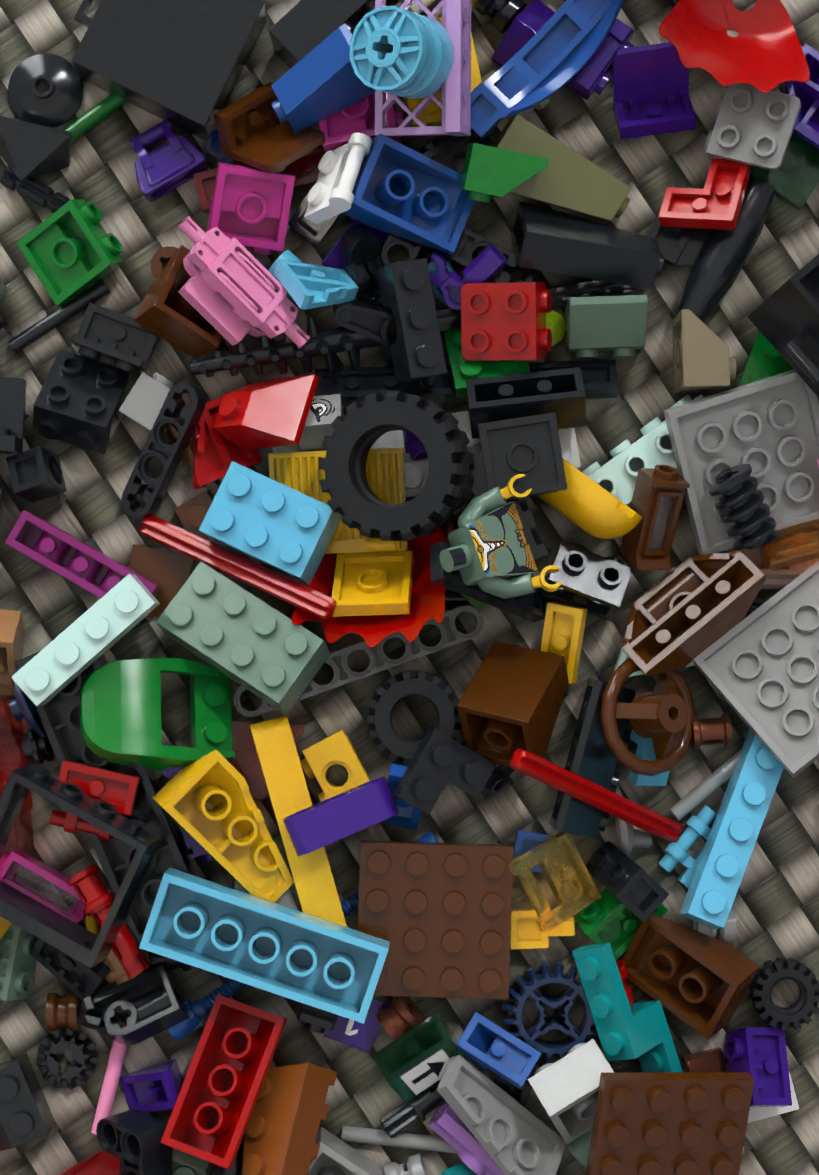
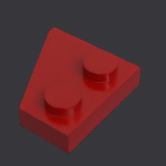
(215, 452)

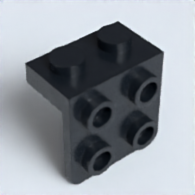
(79, 401)

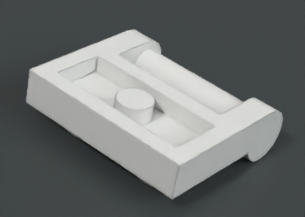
(337, 179)

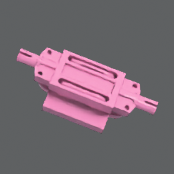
(235, 289)

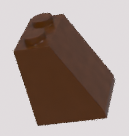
(513, 702)

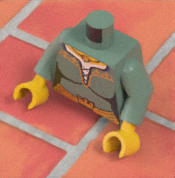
(493, 547)

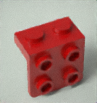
(505, 321)

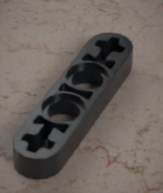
(158, 447)

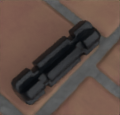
(33, 190)

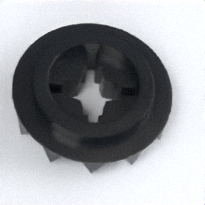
(83, 1051)

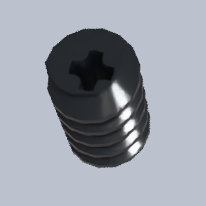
(744, 508)

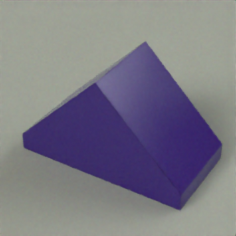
(521, 31)
(153, 1087)

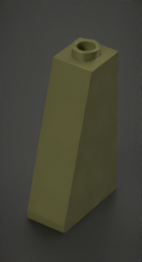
(569, 179)

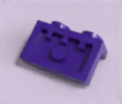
(764, 1056)

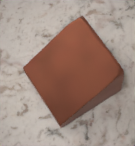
(705, 1061)

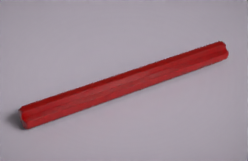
(239, 567)
(595, 795)

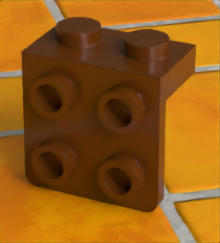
(255, 136)

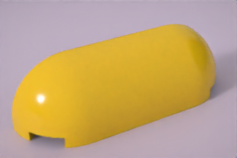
(591, 506)

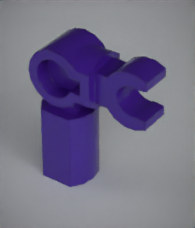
(480, 270)

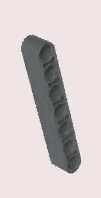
(378, 660)

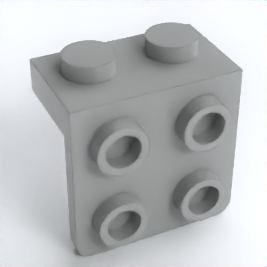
(753, 126)

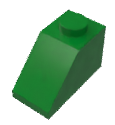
(496, 171)

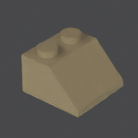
(699, 357)

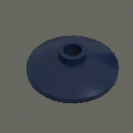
(24, 708)

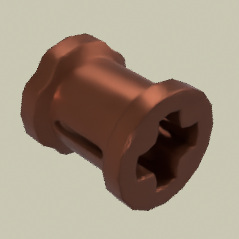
(712, 731)

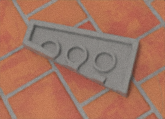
(500, 1123)

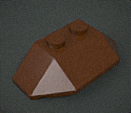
(690, 610)

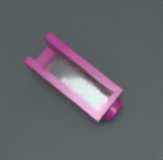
(41, 884)

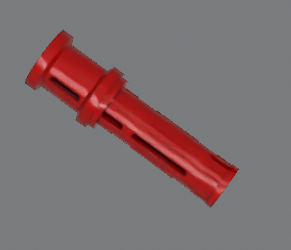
(97, 903)

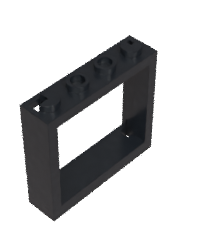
(40, 919)

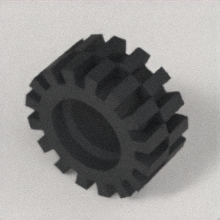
(792, 1015)

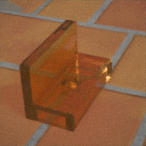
(793, 546)

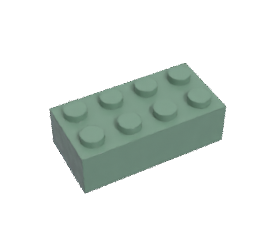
(243, 638)

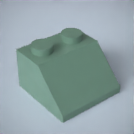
(605, 326)

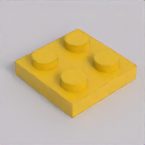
(373, 583)

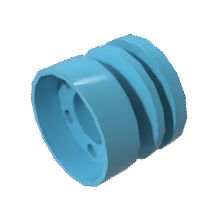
(419, 55)

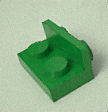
(611, 922)

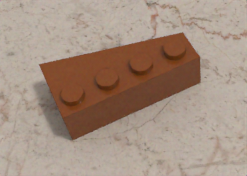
(287, 1120)

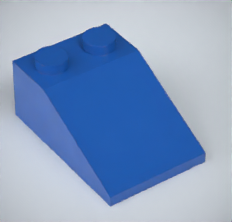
(410, 196)

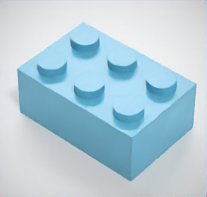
(270, 522)

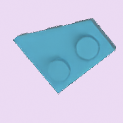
(315, 285)

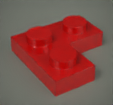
(711, 207)

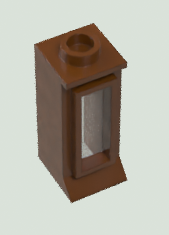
(659, 501)

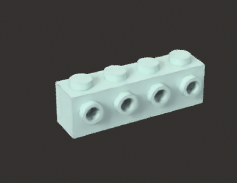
(652, 449)

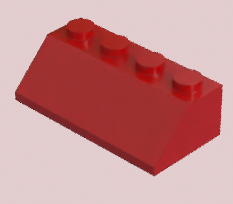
(223, 1081)

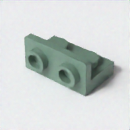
(16, 964)

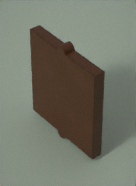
(164, 569)

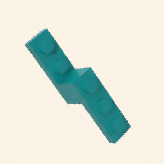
(623, 1028)

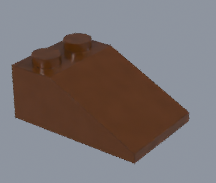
(689, 973)

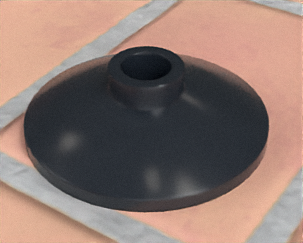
(56, 104)

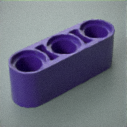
(341, 816)

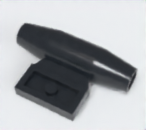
(714, 253)

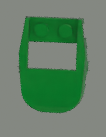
(124, 713)

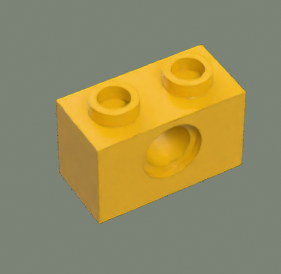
(328, 752)

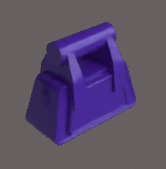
(166, 165)

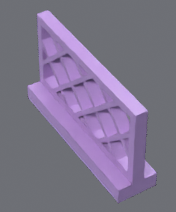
(455, 90)

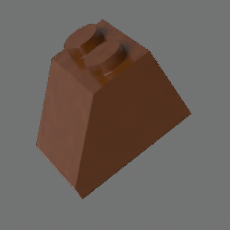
(172, 316)

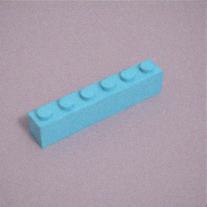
(733, 835)

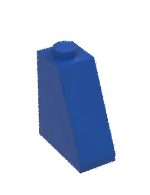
(319, 83)

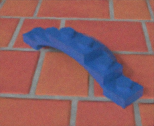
(543, 62)

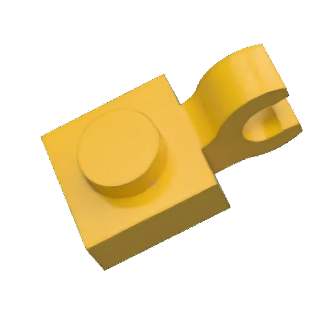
(527, 934)

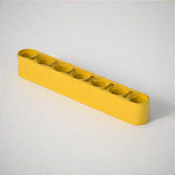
(289, 795)

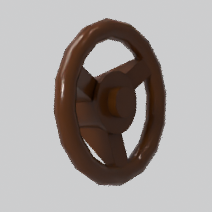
(658, 715)

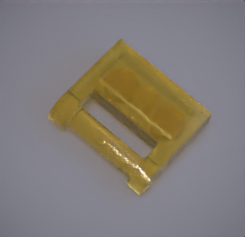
(565, 875)

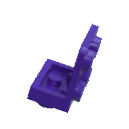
(651, 91)

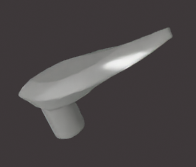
(627, 837)

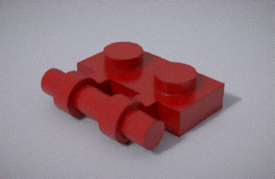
(100, 785)

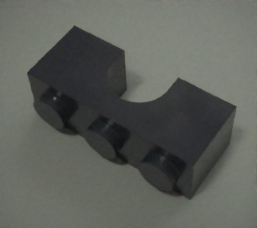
(418, 343)

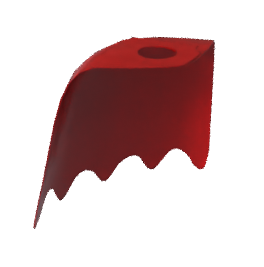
(760, 55)
(425, 604)

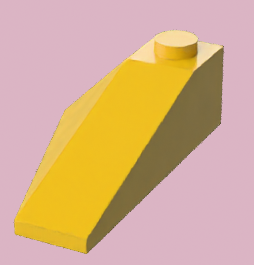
(220, 814)

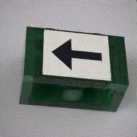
(418, 1057)

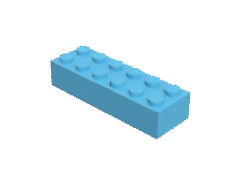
(265, 945)

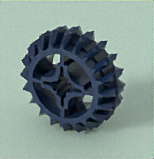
(542, 1026)

